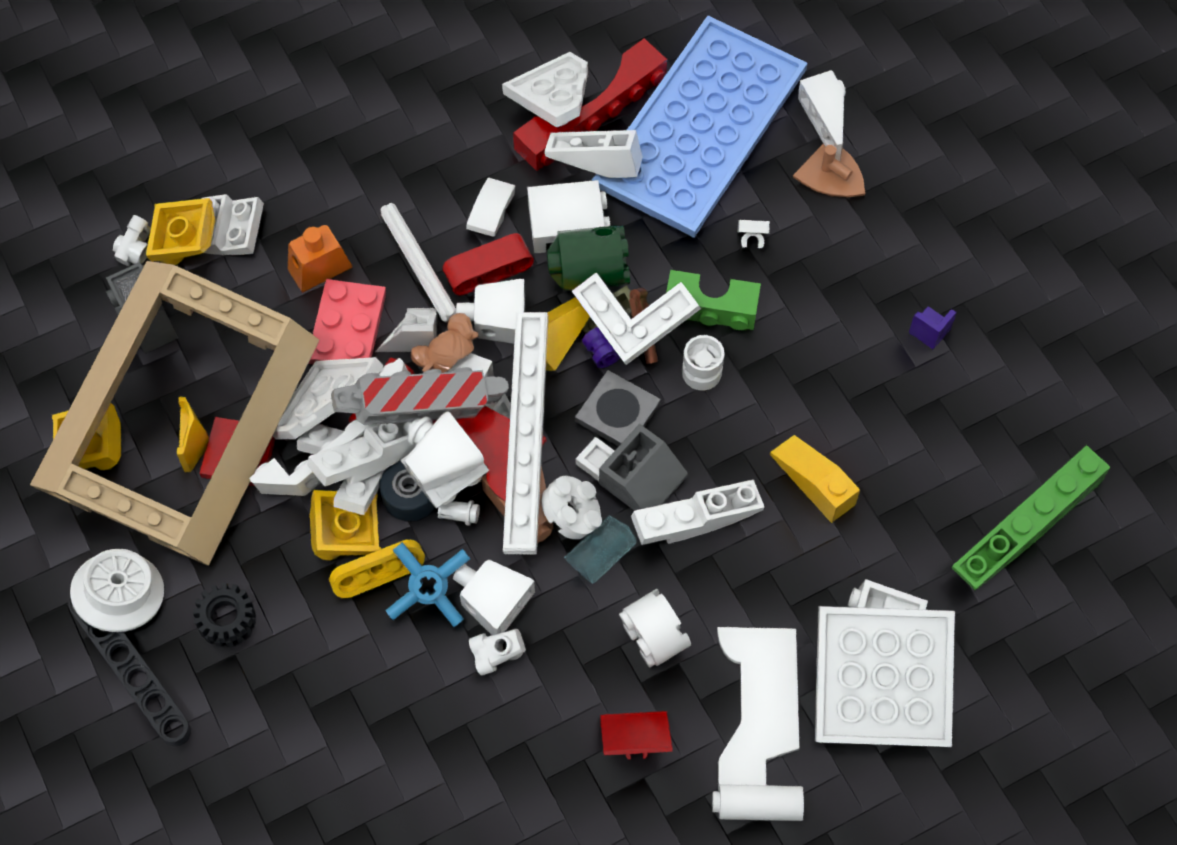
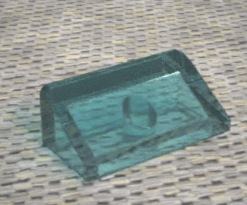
(601, 549)

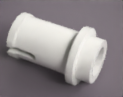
(460, 511)

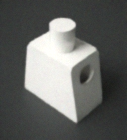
(496, 309)
(494, 594)

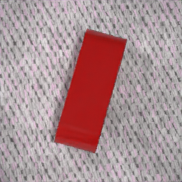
(488, 263)

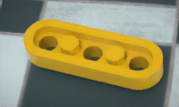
(372, 570)

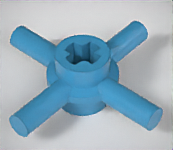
(416, 594)

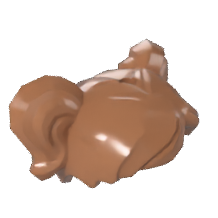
(448, 347)

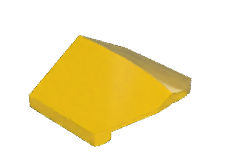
(192, 437)

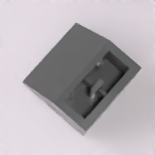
(642, 470)

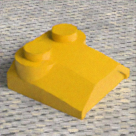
(180, 230)
(105, 445)
(341, 531)

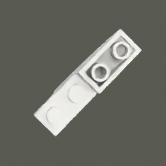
(364, 456)
(698, 515)

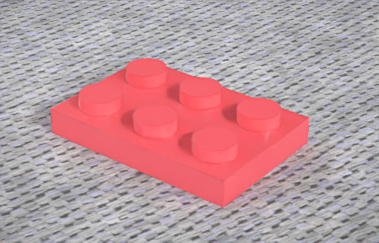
(347, 320)

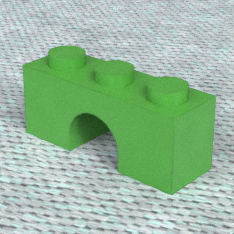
(733, 309)

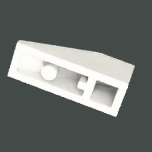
(824, 104)
(601, 152)

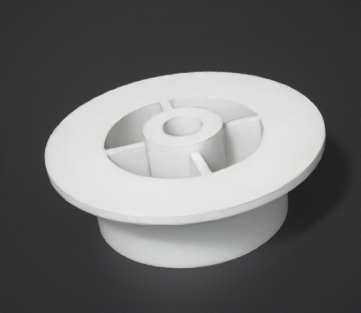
(117, 591)

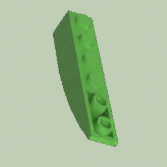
(1032, 518)

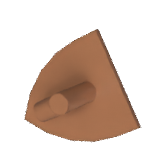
(831, 176)

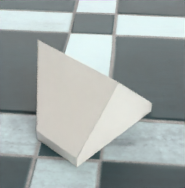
(415, 329)

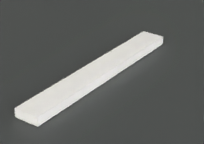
(526, 434)

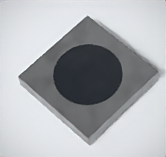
(616, 408)

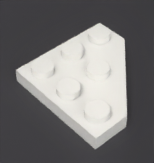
(552, 89)
(312, 398)

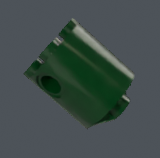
(587, 251)

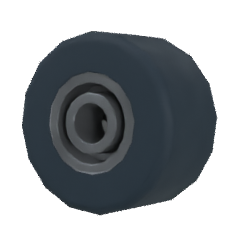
(401, 502)

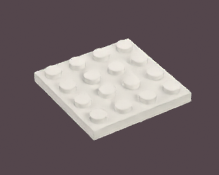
(884, 676)

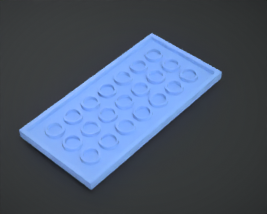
(704, 123)

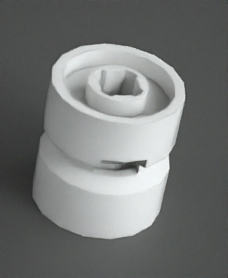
(703, 362)

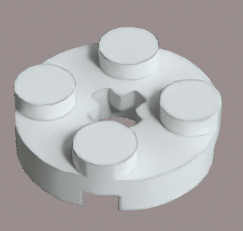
(574, 522)

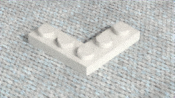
(634, 335)
(349, 497)

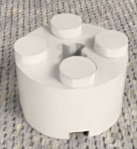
(656, 628)

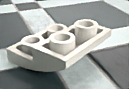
(235, 225)

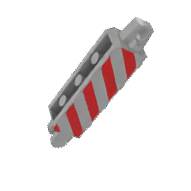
(414, 396)

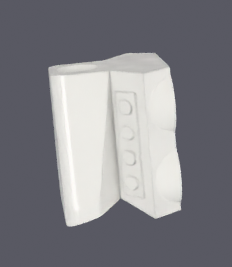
(445, 461)

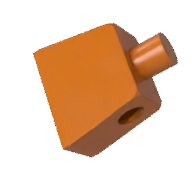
(316, 258)

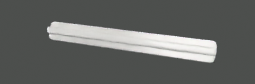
(418, 261)

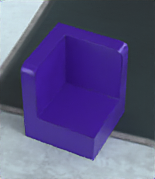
(931, 326)

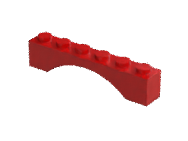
(639, 71)

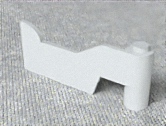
(766, 728)

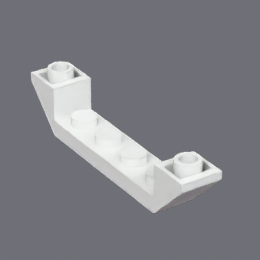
(272, 478)

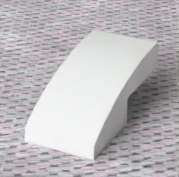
(490, 207)

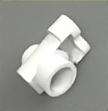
(131, 246)
(490, 652)

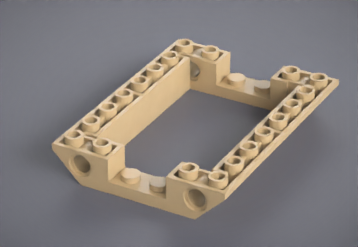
(202, 533)

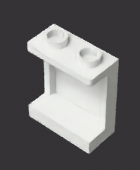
(564, 208)

